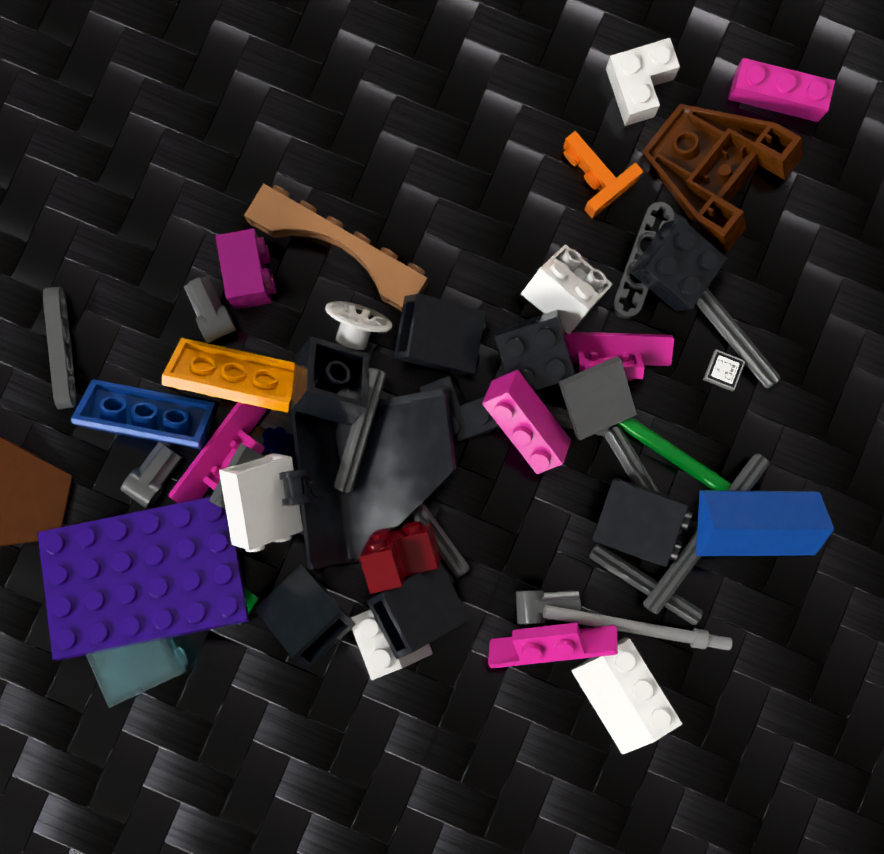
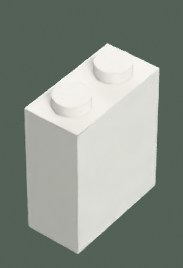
(255, 503)

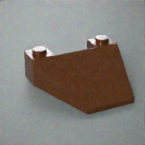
(710, 156)
(31, 494)

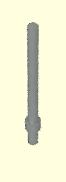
(696, 638)

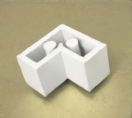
(636, 74)

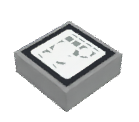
(724, 370)

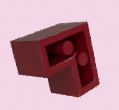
(399, 553)

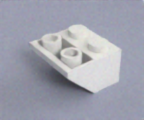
(567, 286)

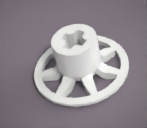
(355, 327)

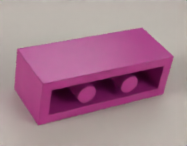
(781, 90)
(527, 422)

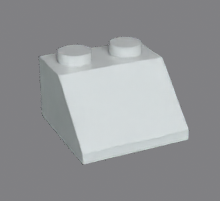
(376, 650)

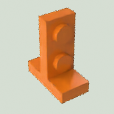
(598, 175)

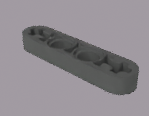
(621, 294)
(59, 347)

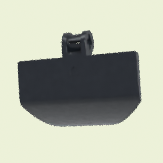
(400, 469)

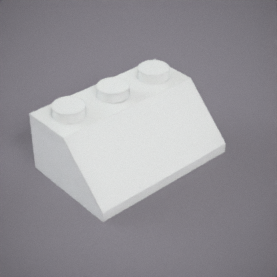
(627, 697)

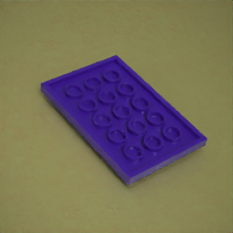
(140, 578)

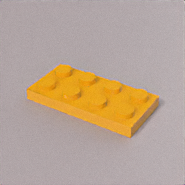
(231, 375)

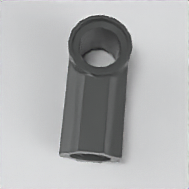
(212, 316)
(147, 482)
(532, 602)

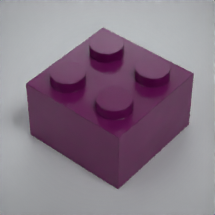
(244, 269)

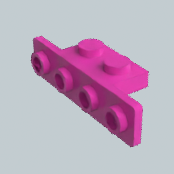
(633, 349)
(219, 452)
(552, 645)

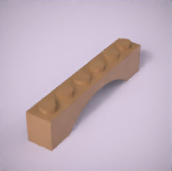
(282, 217)

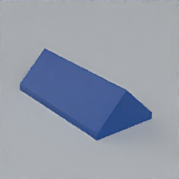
(145, 414)
(761, 523)

